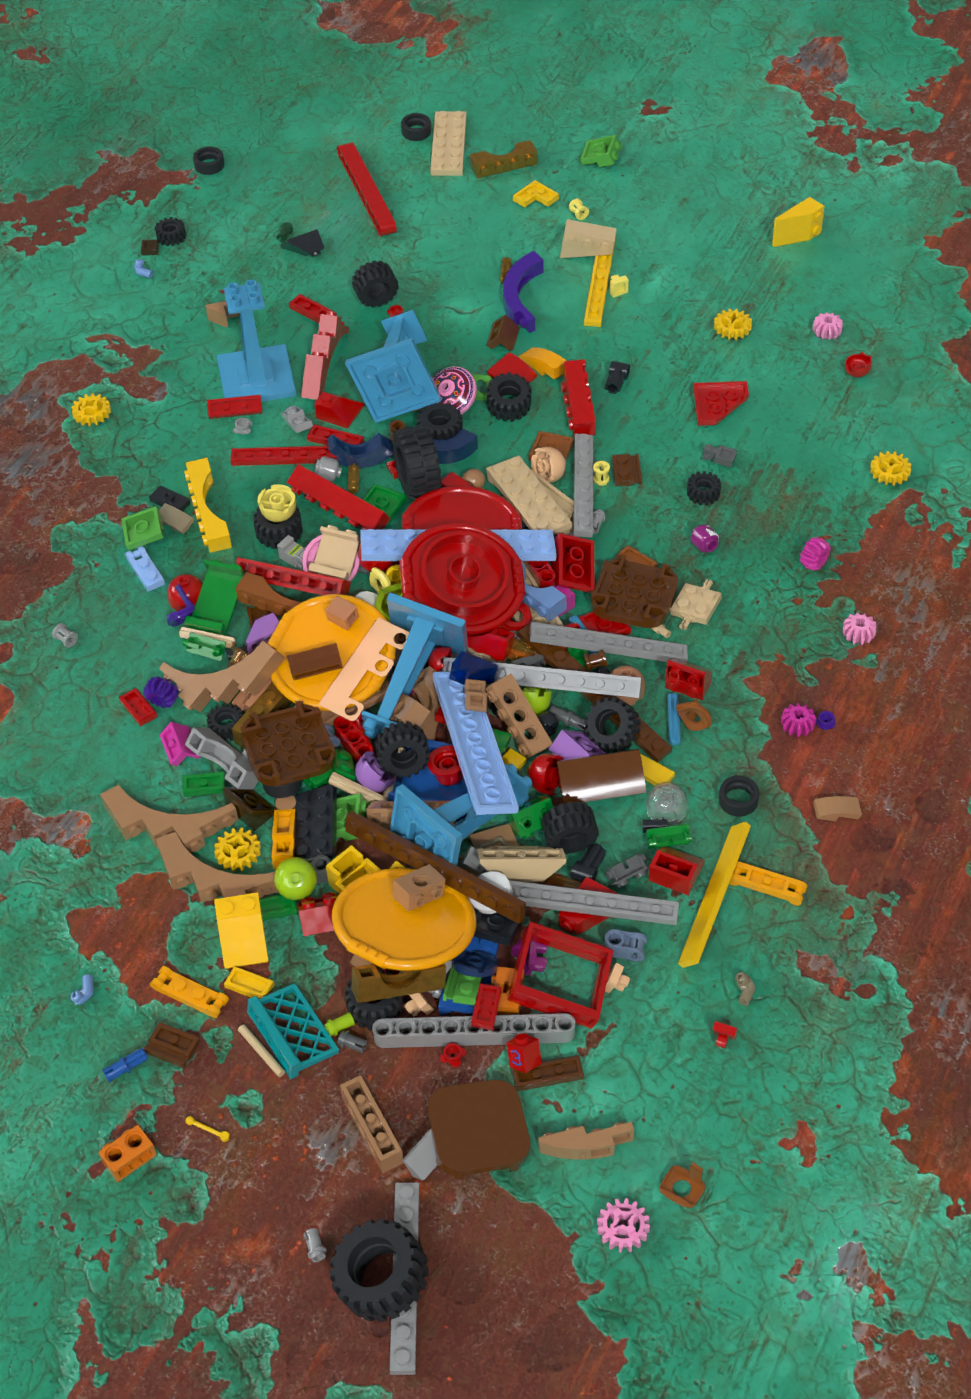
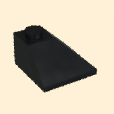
(305, 244)

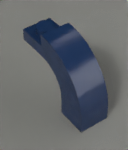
(457, 447)
(365, 454)

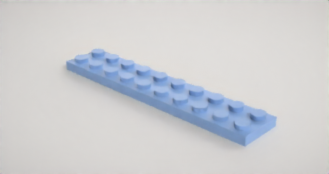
(391, 544)
(475, 750)

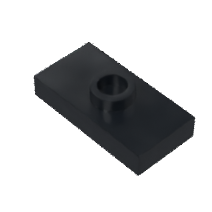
(165, 496)

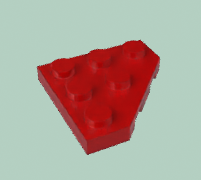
(718, 400)

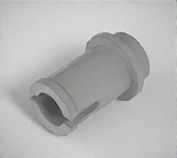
(598, 518)
(314, 1244)

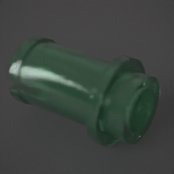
(286, 229)

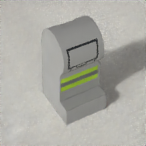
(291, 552)

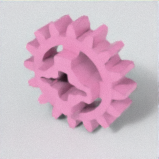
(625, 1215)

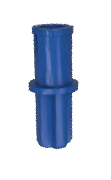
(125, 1064)

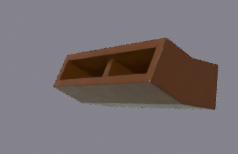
(314, 661)

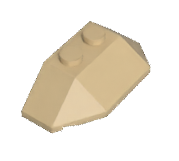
(522, 863)

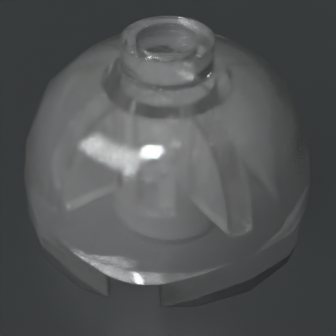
(667, 801)

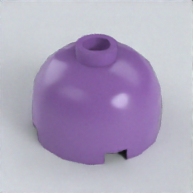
(371, 775)

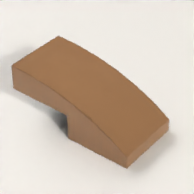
(475, 695)
(839, 806)

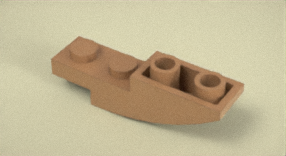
(577, 1145)

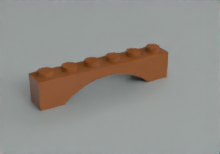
(256, 592)

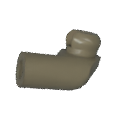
(746, 986)

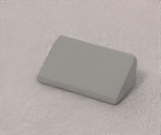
(422, 1157)

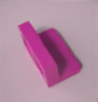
(174, 741)

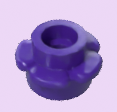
(826, 720)

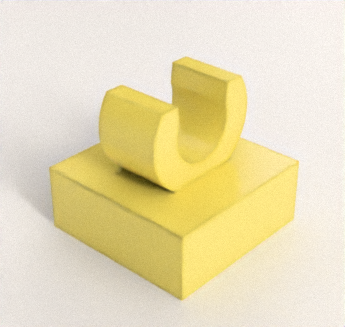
(618, 285)

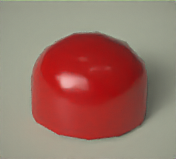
(858, 365)
(437, 657)

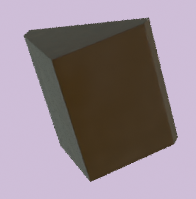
(250, 806)

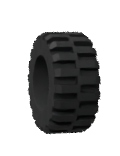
(416, 461)
(359, 1250)

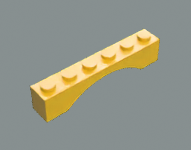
(215, 529)

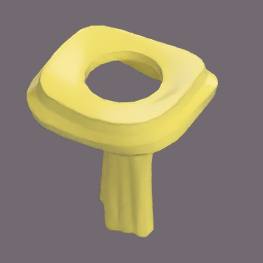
(381, 576)

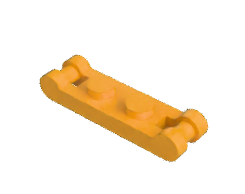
(768, 883)
(189, 992)

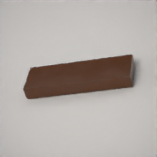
(549, 1073)

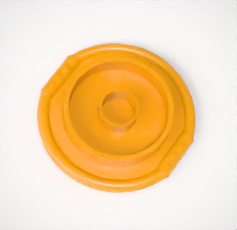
(309, 628)
(397, 939)

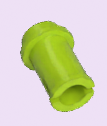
(339, 1024)

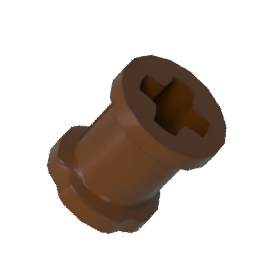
(394, 426)
(595, 660)

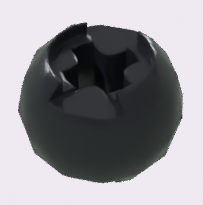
(549, 722)

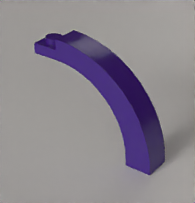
(516, 278)

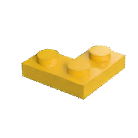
(533, 192)

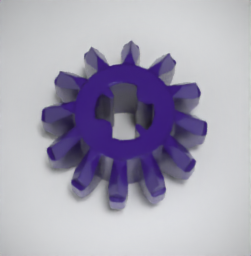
(161, 692)

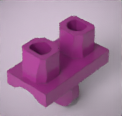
(532, 962)

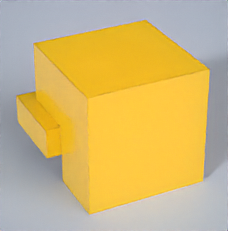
(347, 868)

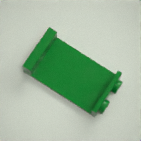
(216, 598)

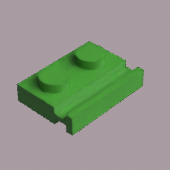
(461, 988)

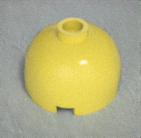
(277, 503)

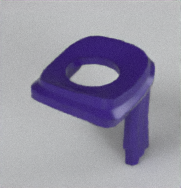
(177, 618)

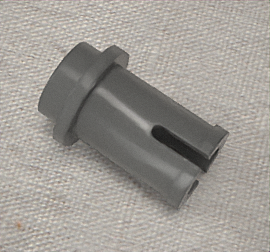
(351, 1041)

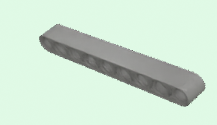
(463, 1034)

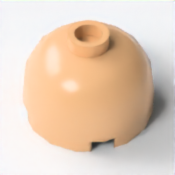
(548, 463)

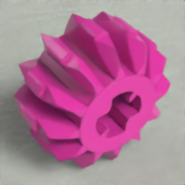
(815, 553)
(798, 720)

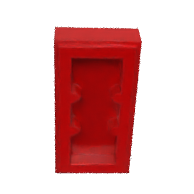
(138, 707)
(486, 1006)

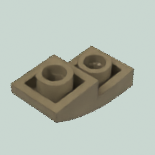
(175, 518)

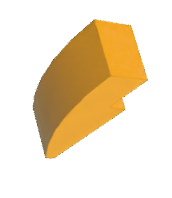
(544, 362)
(283, 836)

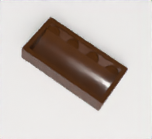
(601, 776)

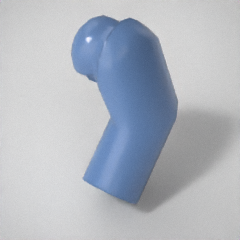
(140, 269)
(86, 992)

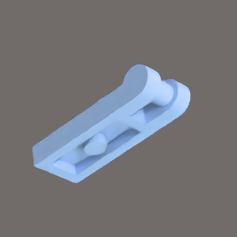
(145, 569)

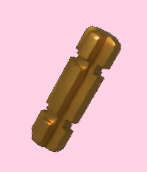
(505, 267)
(353, 478)

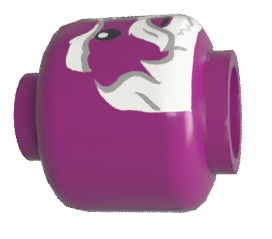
(704, 538)

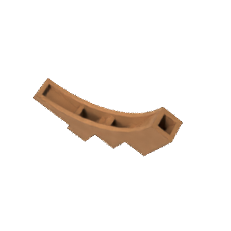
(223, 685)
(191, 828)
(208, 881)

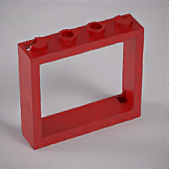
(551, 1004)

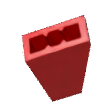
(580, 922)

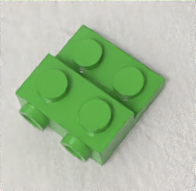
(601, 150)
(142, 528)
(354, 803)

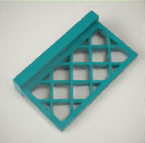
(277, 1041)

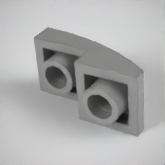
(296, 419)

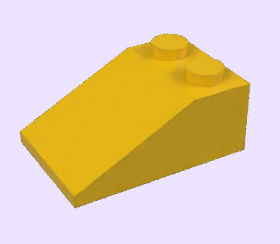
(798, 223)
(241, 930)

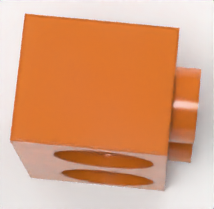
(131, 1157)

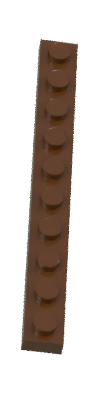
(559, 658)
(454, 876)

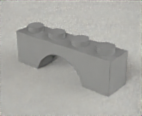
(211, 746)

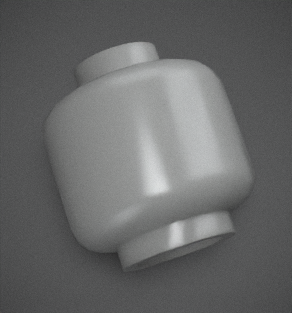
(328, 468)

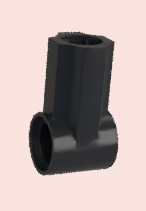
(617, 374)
(589, 863)

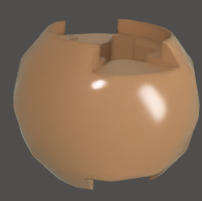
(474, 477)

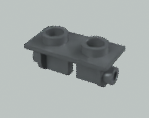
(635, 868)

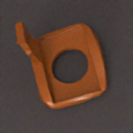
(694, 709)
(693, 1177)

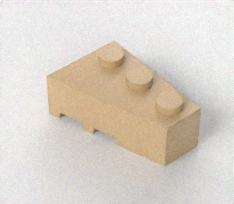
(587, 239)

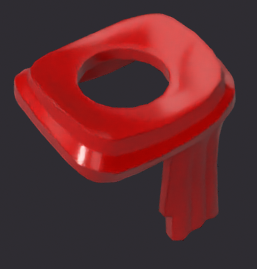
(527, 618)

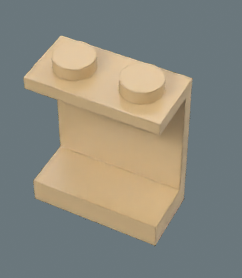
(336, 553)

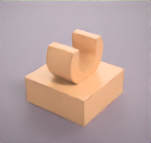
(615, 979)
(417, 1004)

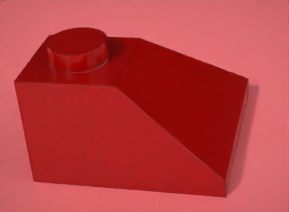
(337, 409)

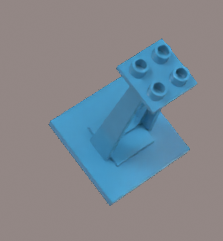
(254, 369)
(395, 376)
(426, 630)
(432, 828)

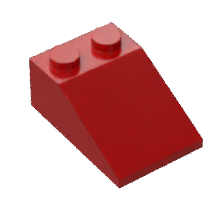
(574, 563)

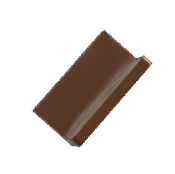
(503, 332)

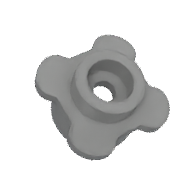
(242, 426)

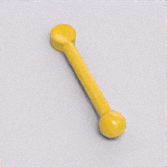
(224, 1136)

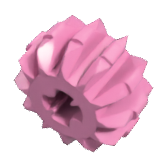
(827, 326)
(859, 628)

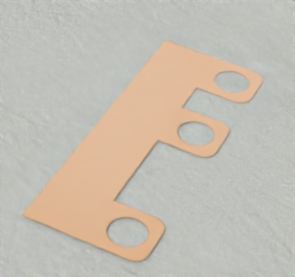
(362, 660)

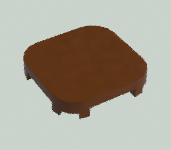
(634, 593)
(288, 745)
(478, 1128)

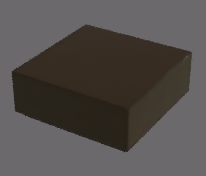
(150, 247)

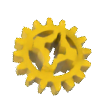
(732, 324)
(91, 409)
(890, 468)
(237, 849)

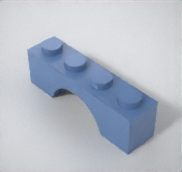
(545, 601)

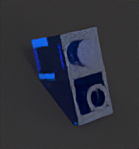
(472, 667)

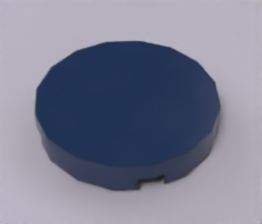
(475, 964)

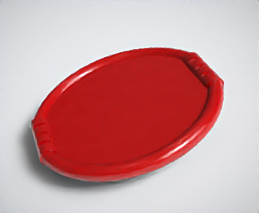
(461, 505)
(464, 574)

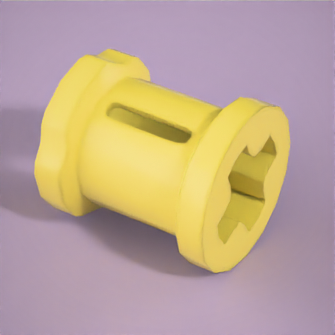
(578, 203)
(605, 467)

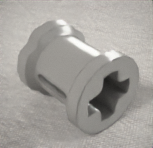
(65, 635)

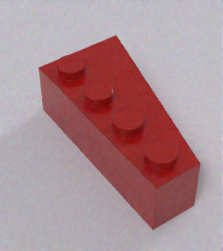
(578, 398)

